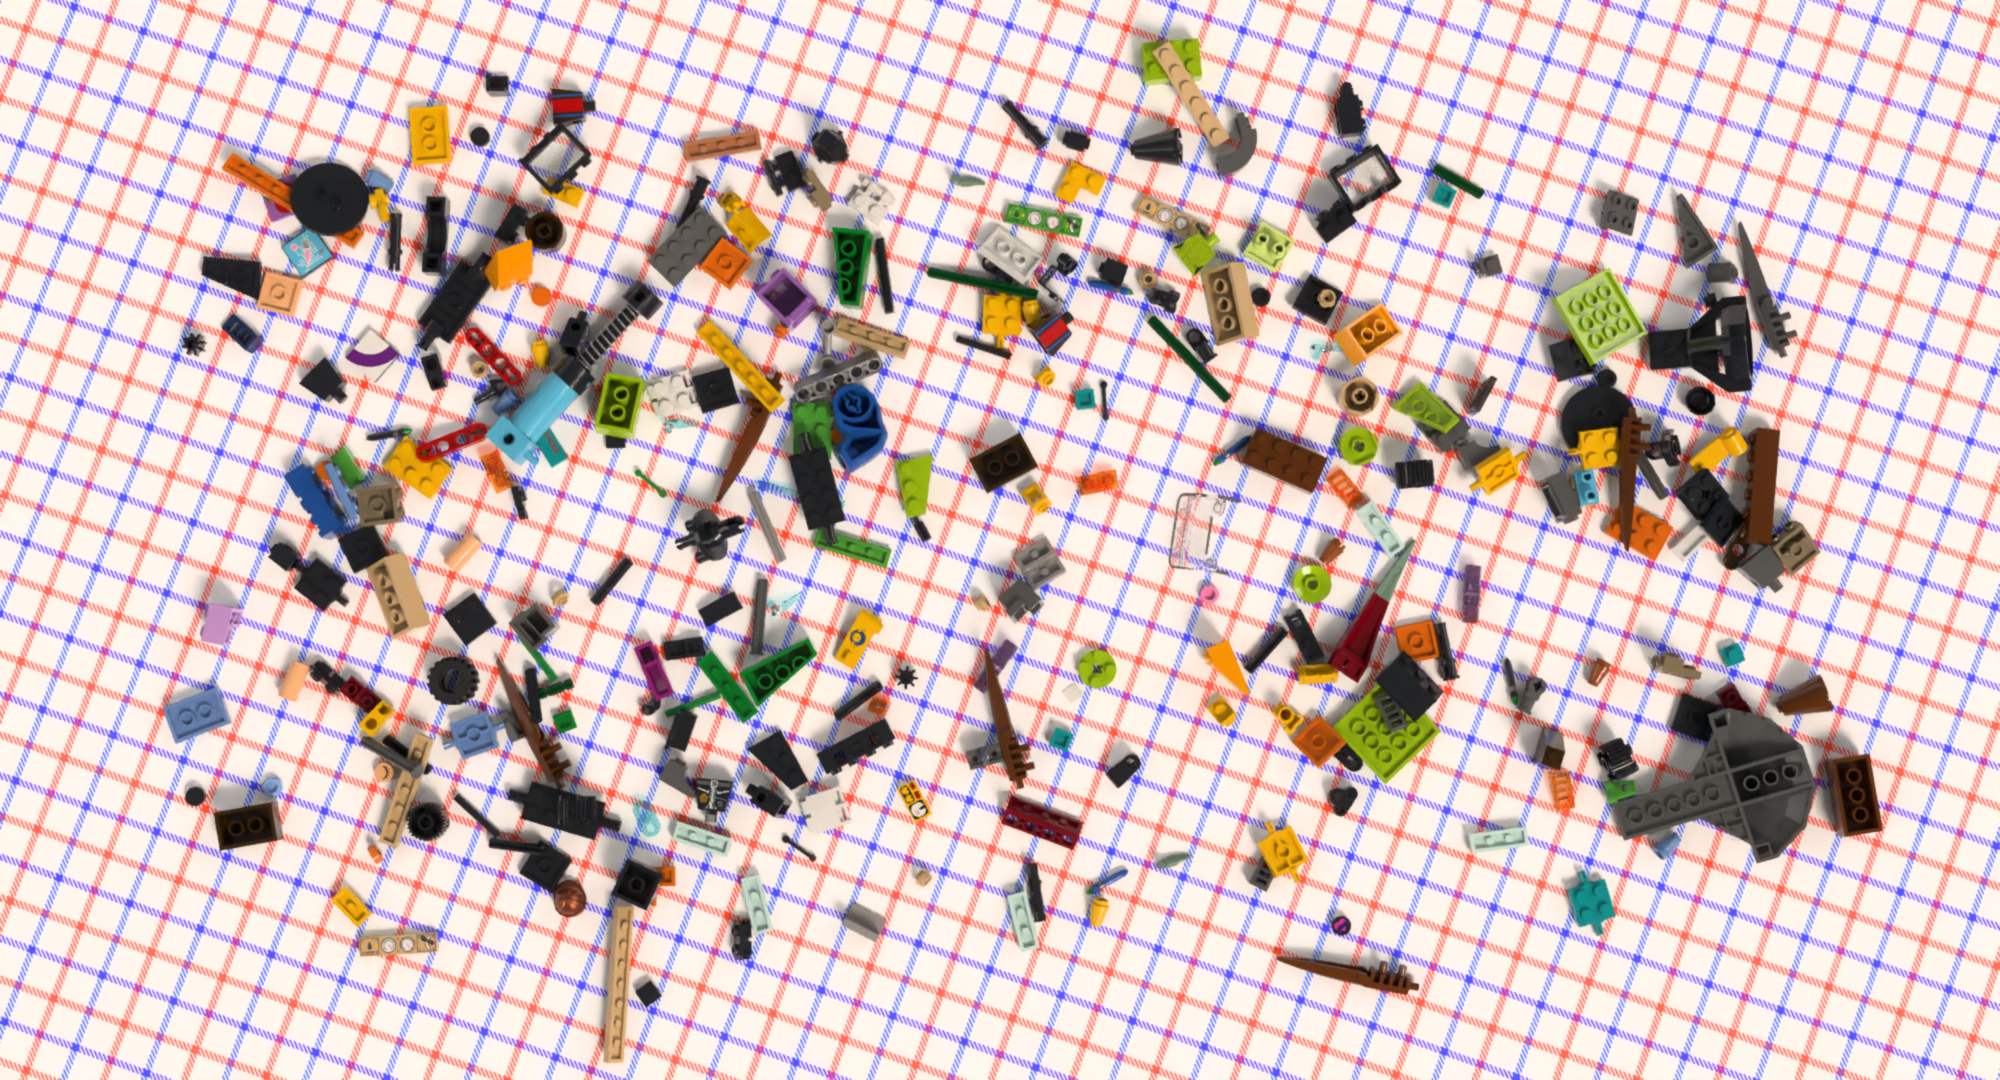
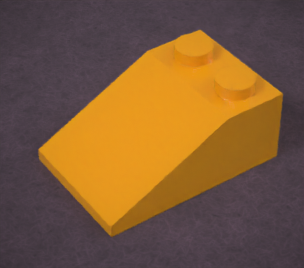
(511, 266)
(1368, 334)
(1225, 664)

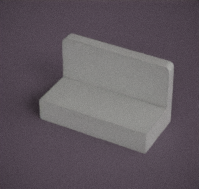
(864, 922)

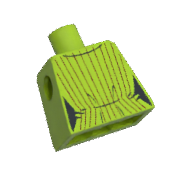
(1196, 251)

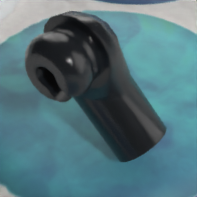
(651, 707)

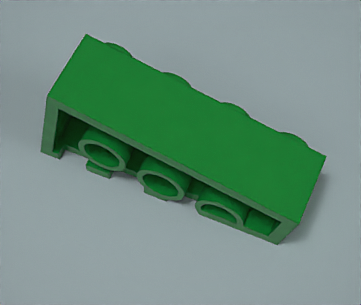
(852, 265)
(773, 671)

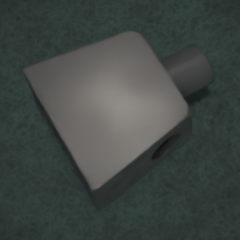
(1763, 569)

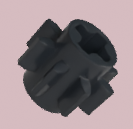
(198, 340)
(909, 681)

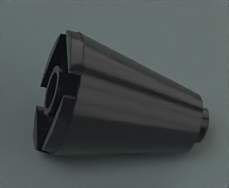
(1160, 148)

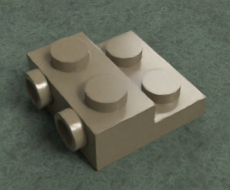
(818, 195)
(380, 505)
(1794, 547)
(1672, 665)

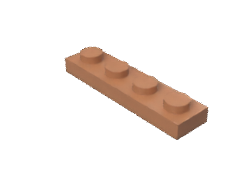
(722, 146)

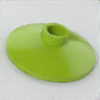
(1319, 577)

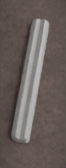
(767, 527)

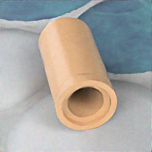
(463, 552)
(294, 680)

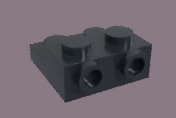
(511, 224)

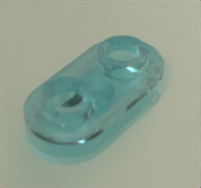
(648, 817)

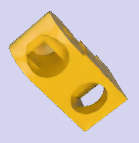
(377, 718)

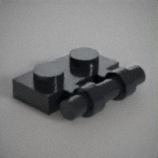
(790, 172)

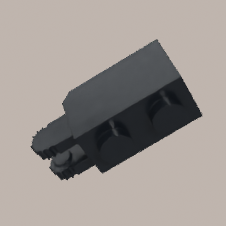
(1348, 113)

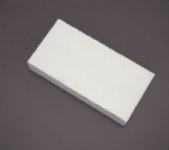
(1689, 543)

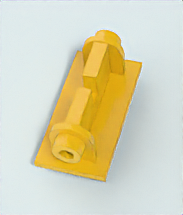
(1317, 674)

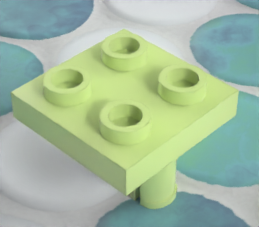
(1268, 247)

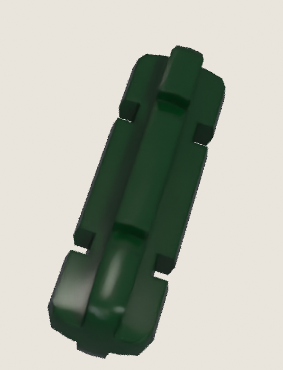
(556, 688)

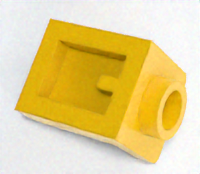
(1036, 499)
(1222, 712)

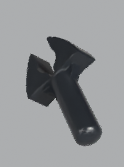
(490, 392)

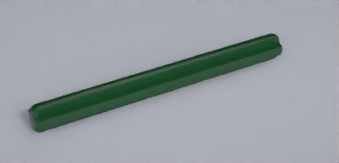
(983, 283)
(1189, 359)

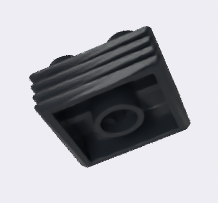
(1691, 490)

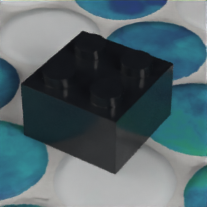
(638, 884)

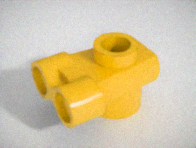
(380, 201)
(1289, 720)

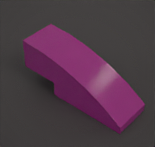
(654, 670)

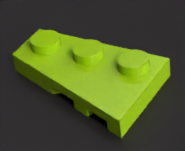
(1426, 408)
(914, 483)

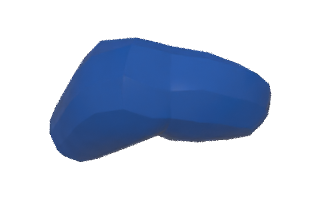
(861, 425)

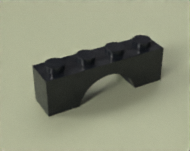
(435, 254)

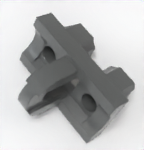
(975, 759)

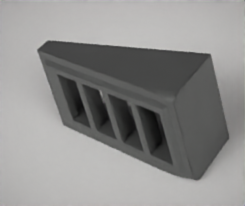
(1390, 728)
(1254, 882)

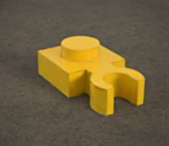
(731, 202)

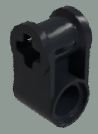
(1121, 772)

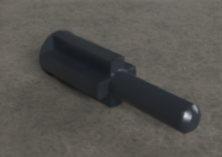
(921, 529)

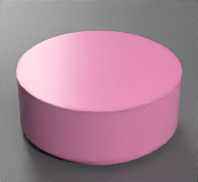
(1209, 594)

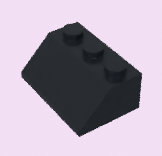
(1408, 685)

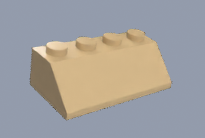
(1230, 303)
(398, 595)

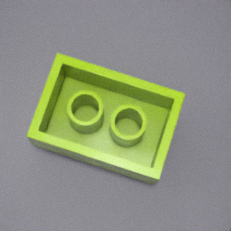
(1186, 49)
(620, 406)

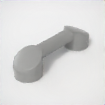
(828, 328)

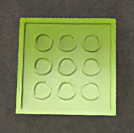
(1599, 316)
(1370, 740)

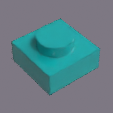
(1443, 196)
(1085, 399)
(1731, 655)
(1061, 739)

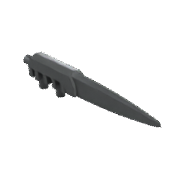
(1769, 315)

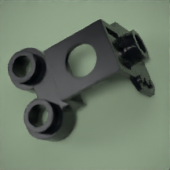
(1066, 266)

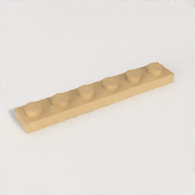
(1190, 94)
(405, 792)

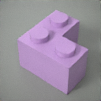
(220, 623)

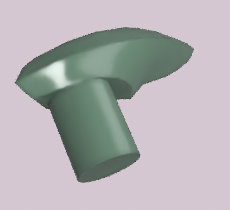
(966, 181)
(1172, 860)

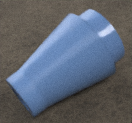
(378, 180)
(507, 401)
(1666, 847)

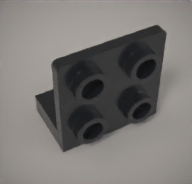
(1335, 221)

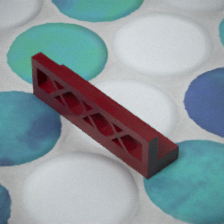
(1043, 819)

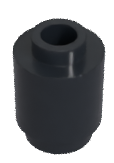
(1076, 140)

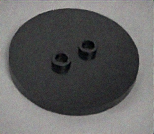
(329, 199)
(1592, 409)

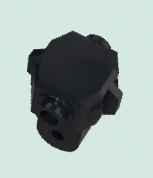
(830, 147)

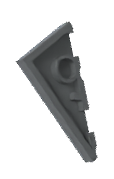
(1695, 238)

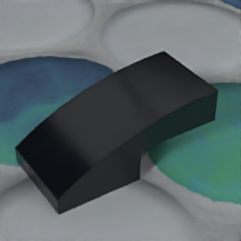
(720, 609)
(683, 648)

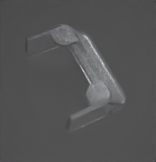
(1193, 530)

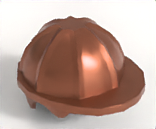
(569, 899)

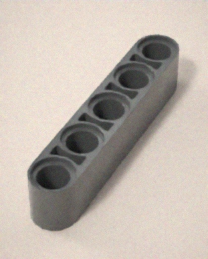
(828, 374)

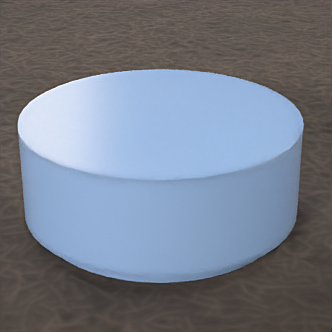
(272, 786)

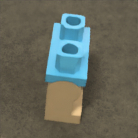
(1585, 487)

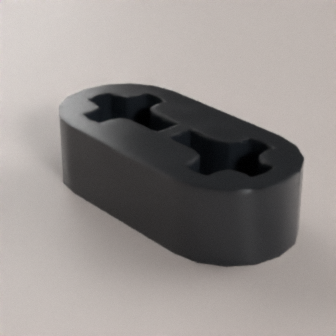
(1346, 763)

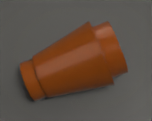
(1332, 550)
(1598, 671)

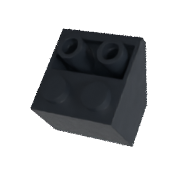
(1569, 361)

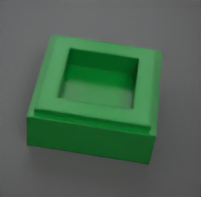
(565, 721)

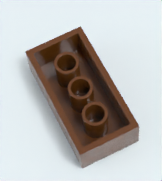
(1283, 461)
(1853, 795)

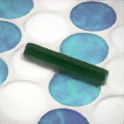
(1458, 181)

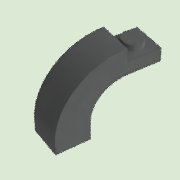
(1235, 162)

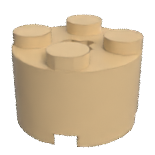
(1367, 391)

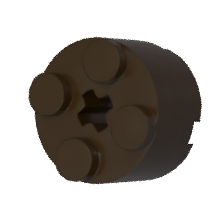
(540, 223)

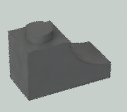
(1472, 454)
(676, 776)

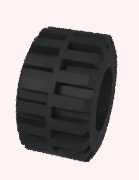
(437, 686)

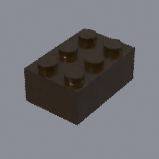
(1003, 463)
(248, 825)

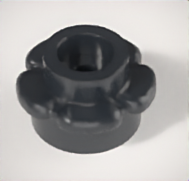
(1710, 299)

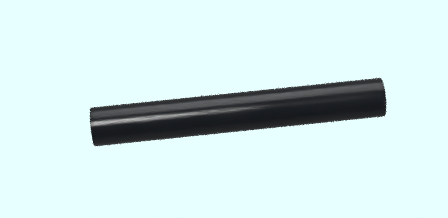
(983, 347)
(477, 816)

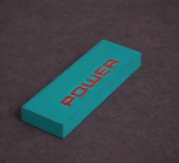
(551, 448)

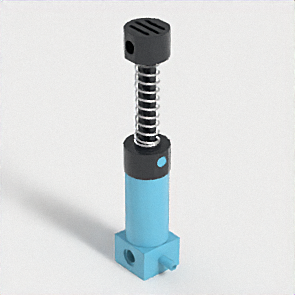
(566, 382)

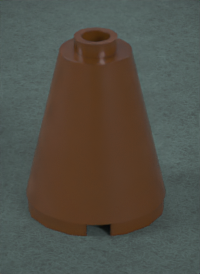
(1805, 698)

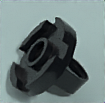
(1668, 447)

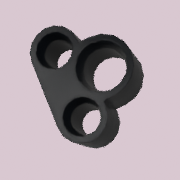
(1346, 801)

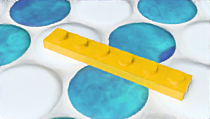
(740, 366)

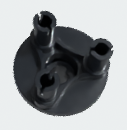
(710, 535)

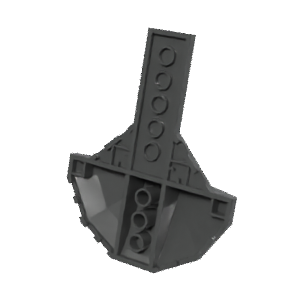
(1746, 782)

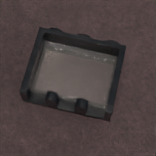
(556, 159)
(1364, 178)

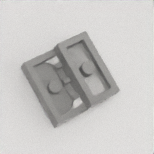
(1040, 564)

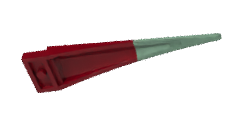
(1357, 642)

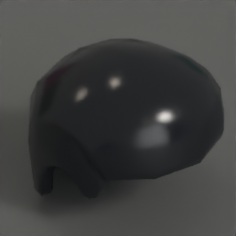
(1700, 400)

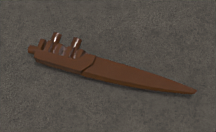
(750, 437)
(1629, 450)
(1004, 729)
(533, 733)
(1357, 975)

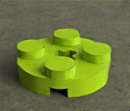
(1353, 456)
(1086, 667)

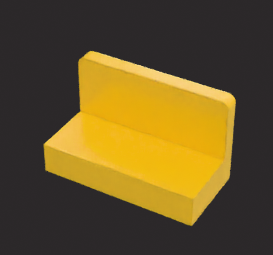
(748, 229)

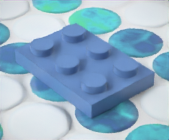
(342, 491)
(197, 715)

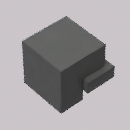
(1020, 600)
(534, 626)

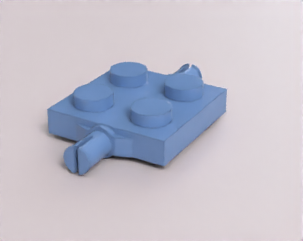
(474, 735)

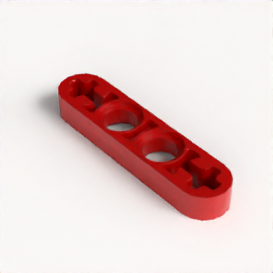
(493, 357)
(451, 440)

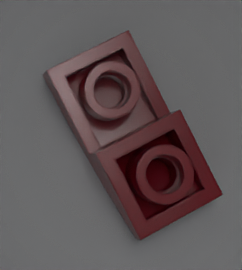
(360, 694)
(1732, 699)

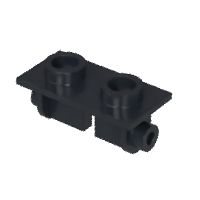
(321, 673)
(741, 949)

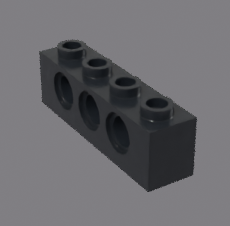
(827, 756)

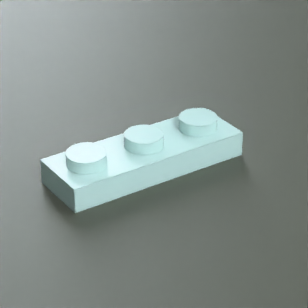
(1380, 529)
(702, 839)
(1498, 839)
(757, 904)
(1023, 921)

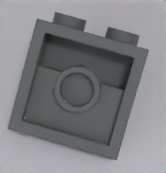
(1444, 441)

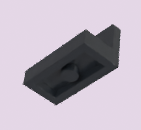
(681, 730)

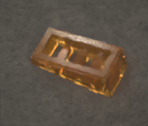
(1350, 484)
(879, 706)
(1552, 775)

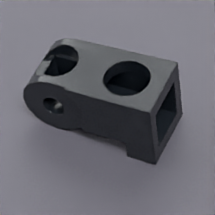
(434, 371)

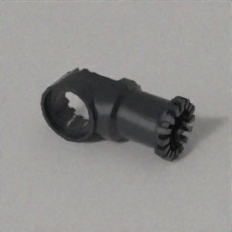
(997, 272)
(1201, 346)

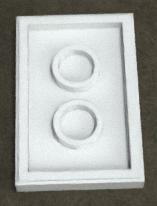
(1010, 255)

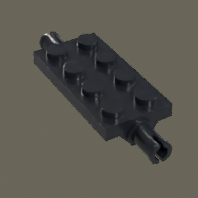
(455, 302)
(817, 488)
(541, 808)

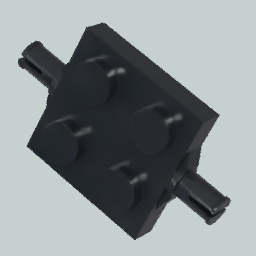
(321, 584)

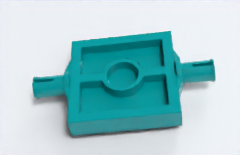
(1591, 902)

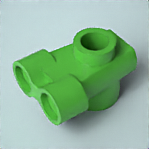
(1615, 792)

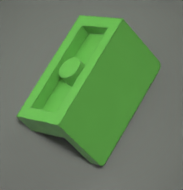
(349, 467)

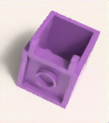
(792, 305)

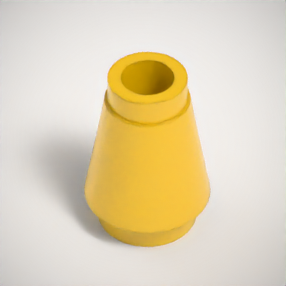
(1031, 310)
(540, 353)
(1098, 911)

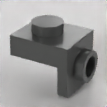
(1722, 273)

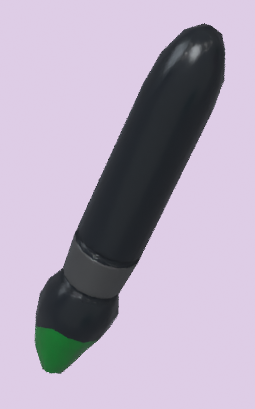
(389, 434)
(1511, 681)

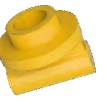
(1045, 377)

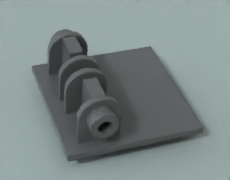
(1619, 212)

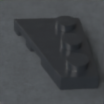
(236, 274)
(780, 760)

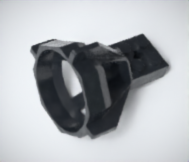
(1700, 346)

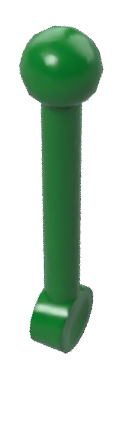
(662, 493)

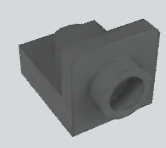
(1487, 266)

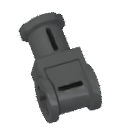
(1531, 695)

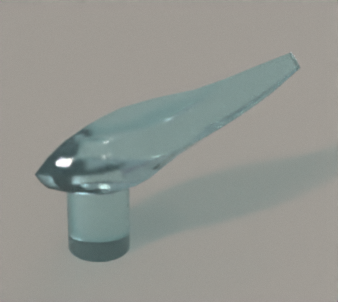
(1318, 348)
(678, 424)
(779, 609)

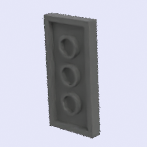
(686, 246)

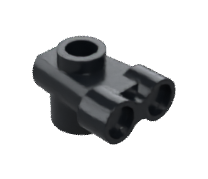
(1164, 299)

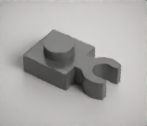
(512, 727)

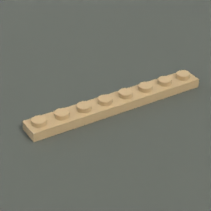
(618, 984)

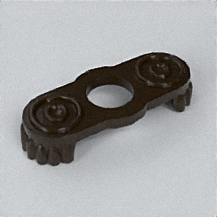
(1731, 560)

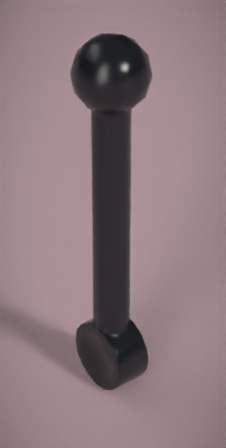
(1103, 385)
(786, 839)

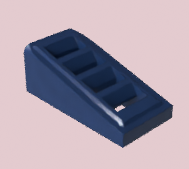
(253, 339)

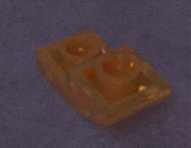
(496, 471)
(1097, 482)

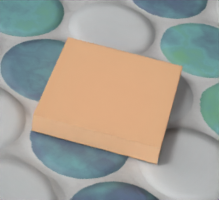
(280, 294)

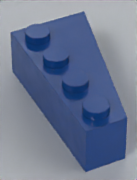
(317, 502)

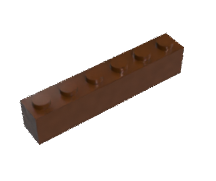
(1760, 486)

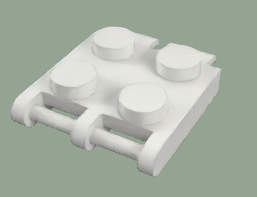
(672, 394)
(825, 810)

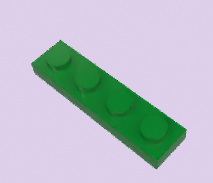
(727, 687)

